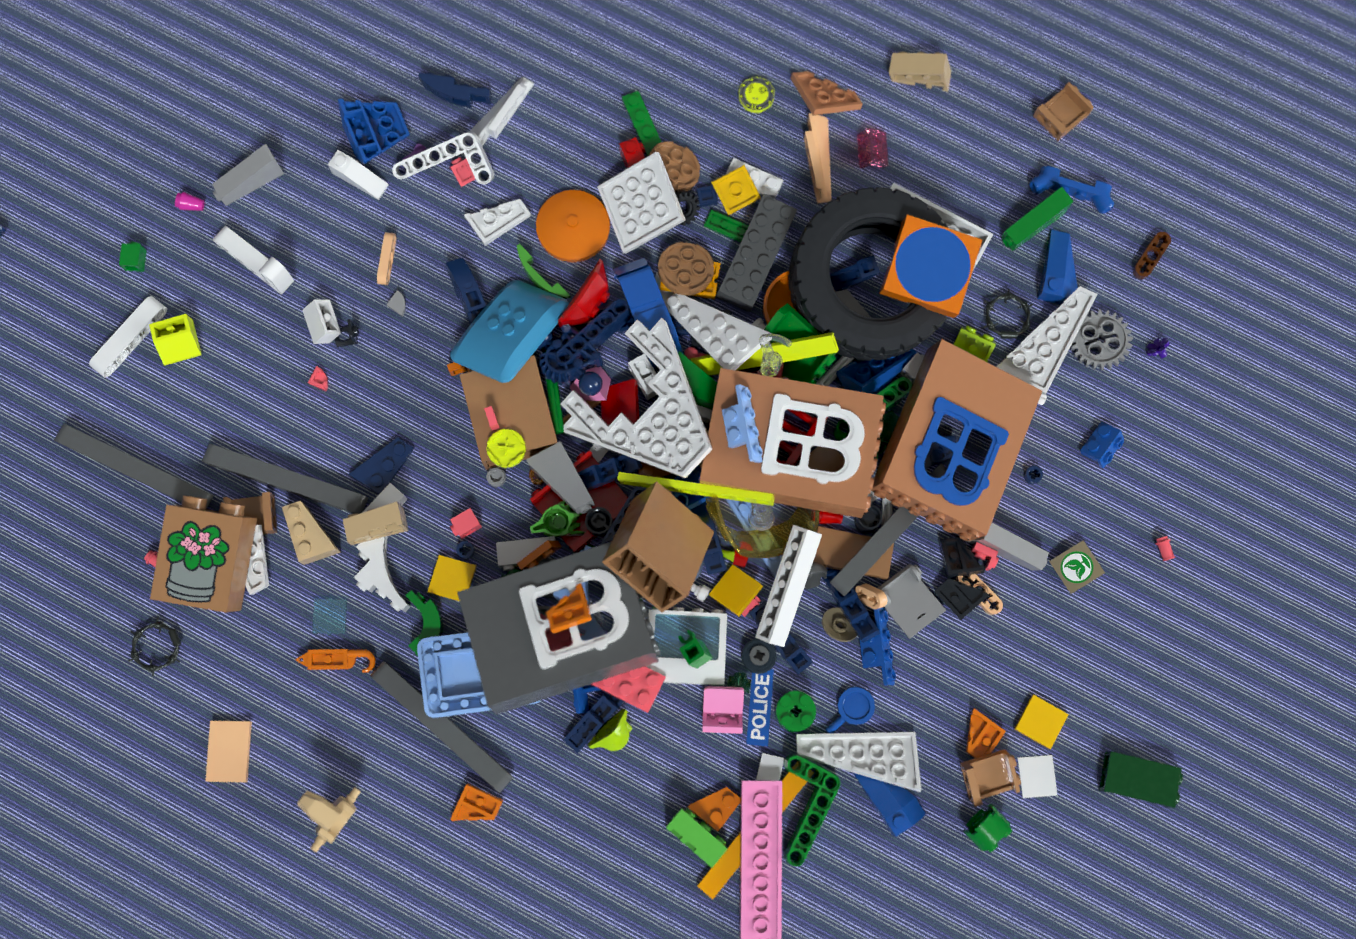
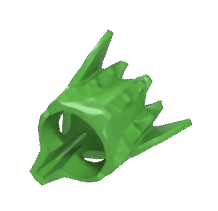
(558, 522)

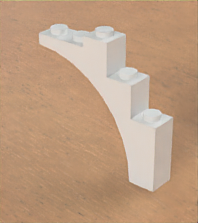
(376, 572)

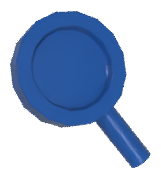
(854, 707)

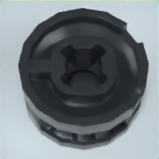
(598, 521)

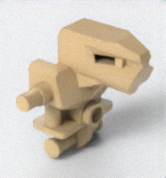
(328, 816)

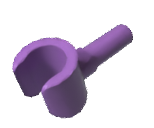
(417, 149)

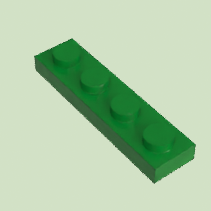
(641, 121)

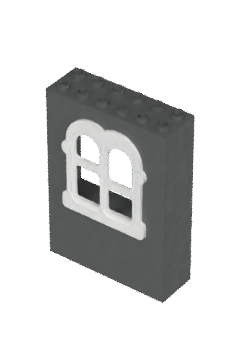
(512, 640)

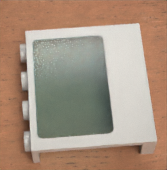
(707, 627)

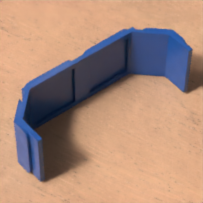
(644, 297)

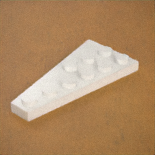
(720, 334)
(1044, 350)
(881, 756)

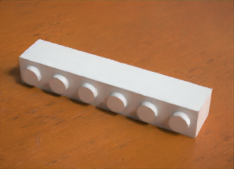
(788, 586)

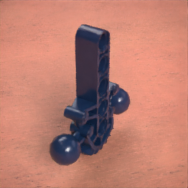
(558, 371)

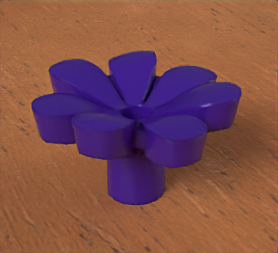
(1158, 348)

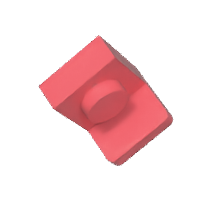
(462, 171)
(983, 552)

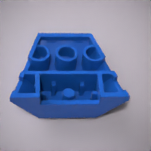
(372, 127)

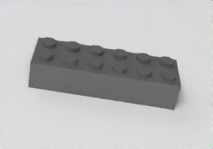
(756, 253)

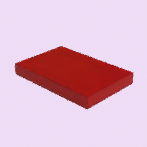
(621, 399)

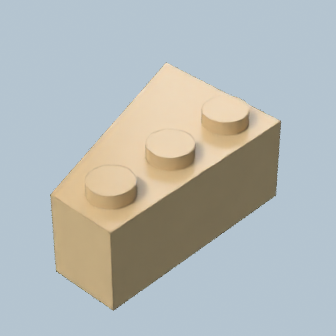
(921, 68)
(307, 534)

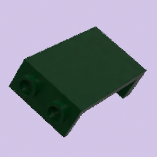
(1141, 779)

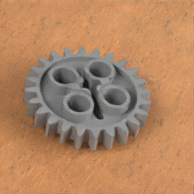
(1106, 354)

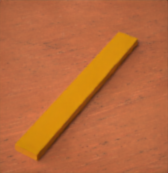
(730, 860)

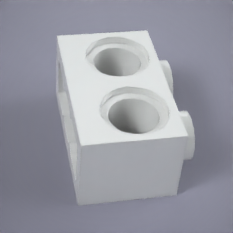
(643, 373)

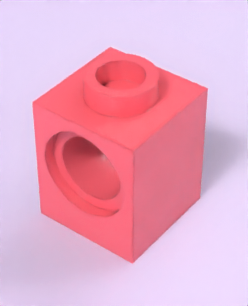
(465, 524)

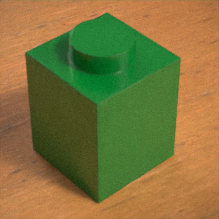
(132, 257)

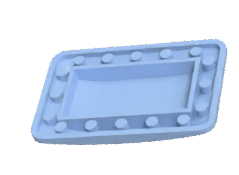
(450, 676)

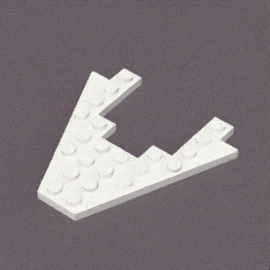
(670, 430)

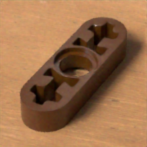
(1158, 251)

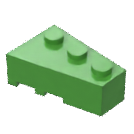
(697, 837)

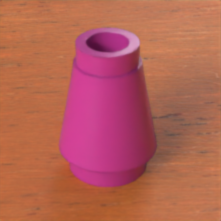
(188, 202)

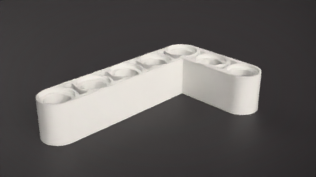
(445, 154)
(267, 269)

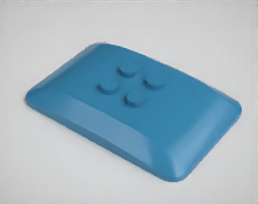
(508, 330)

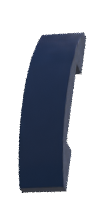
(854, 274)
(791, 652)

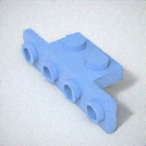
(741, 425)

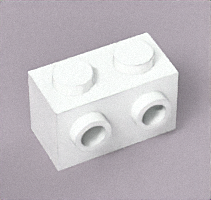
(321, 321)

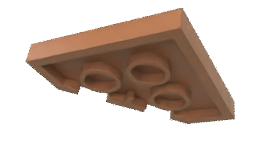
(824, 96)

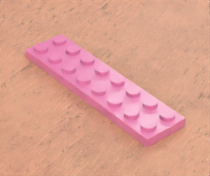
(761, 860)

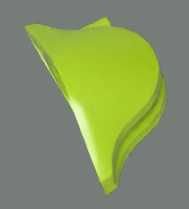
(613, 733)

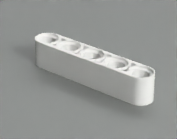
(127, 336)

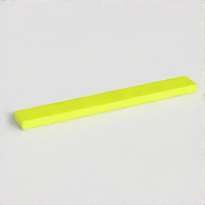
(800, 349)
(698, 488)

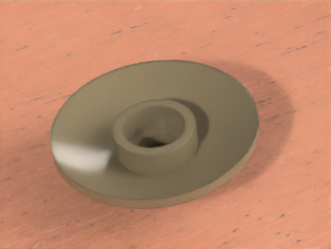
(837, 625)

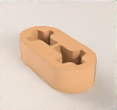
(871, 592)

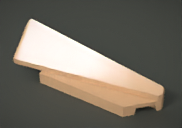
(818, 155)

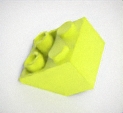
(175, 339)

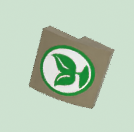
(1077, 567)

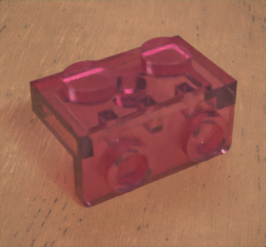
(872, 148)

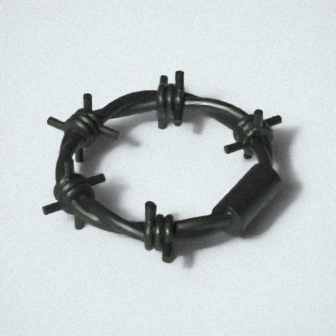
(1008, 334)
(173, 636)

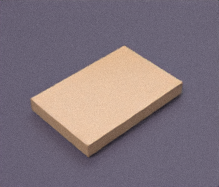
(228, 751)

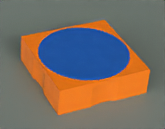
(931, 266)

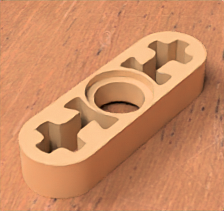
(386, 258)
(994, 598)

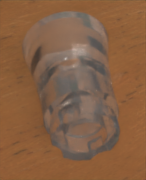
(763, 520)

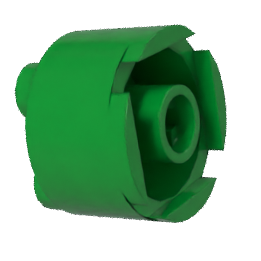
(803, 703)
(987, 828)

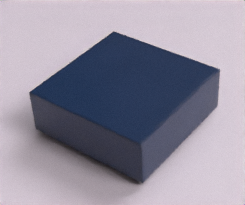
(706, 196)

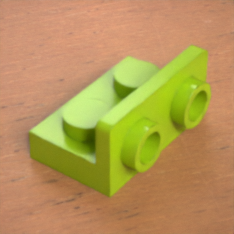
(975, 343)

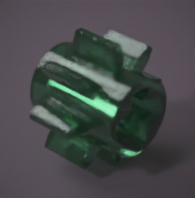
(739, 679)

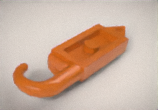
(335, 659)

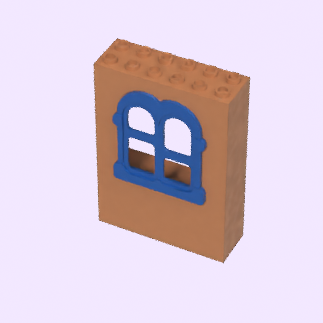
(983, 400)

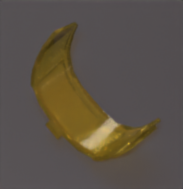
(762, 543)

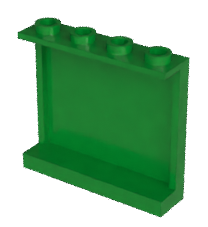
(792, 325)

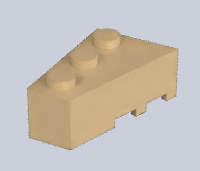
(375, 523)

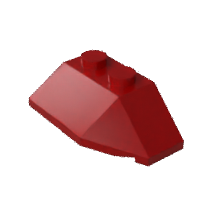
(588, 298)

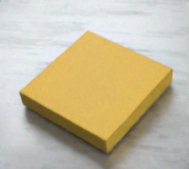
(736, 190)
(451, 577)
(735, 590)
(1041, 721)

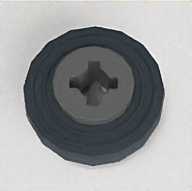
(753, 653)

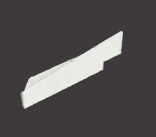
(501, 112)

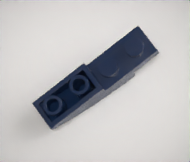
(448, 90)
(466, 288)
(713, 557)

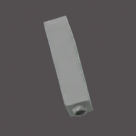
(247, 176)
(561, 476)
(1014, 548)

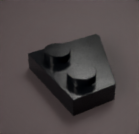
(959, 559)
(960, 596)

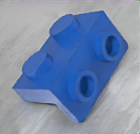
(1103, 444)

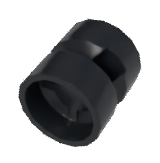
(869, 520)

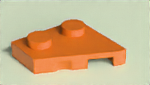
(540, 553)
(569, 611)
(982, 735)
(476, 805)
(716, 807)

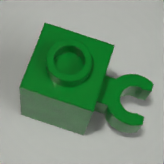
(694, 650)

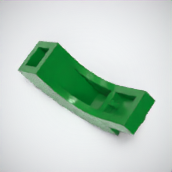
(431, 618)

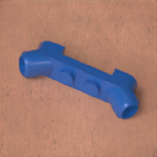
(1050, 179)

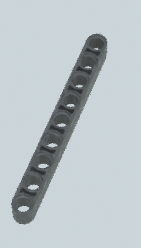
(128, 465)
(284, 479)
(877, 545)
(442, 727)

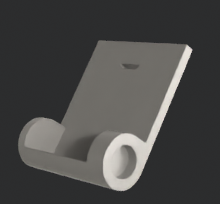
(910, 599)

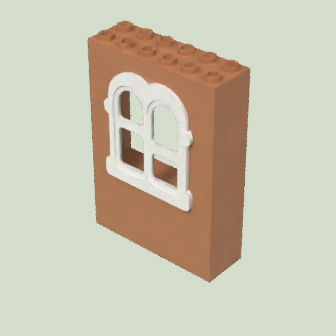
(797, 486)

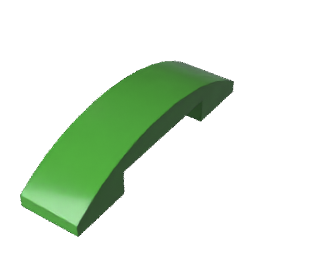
(526, 261)

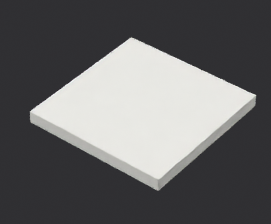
(641, 202)

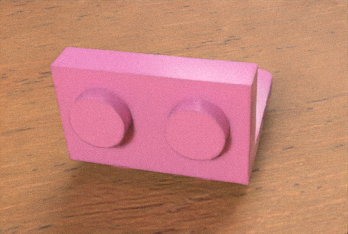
(723, 709)

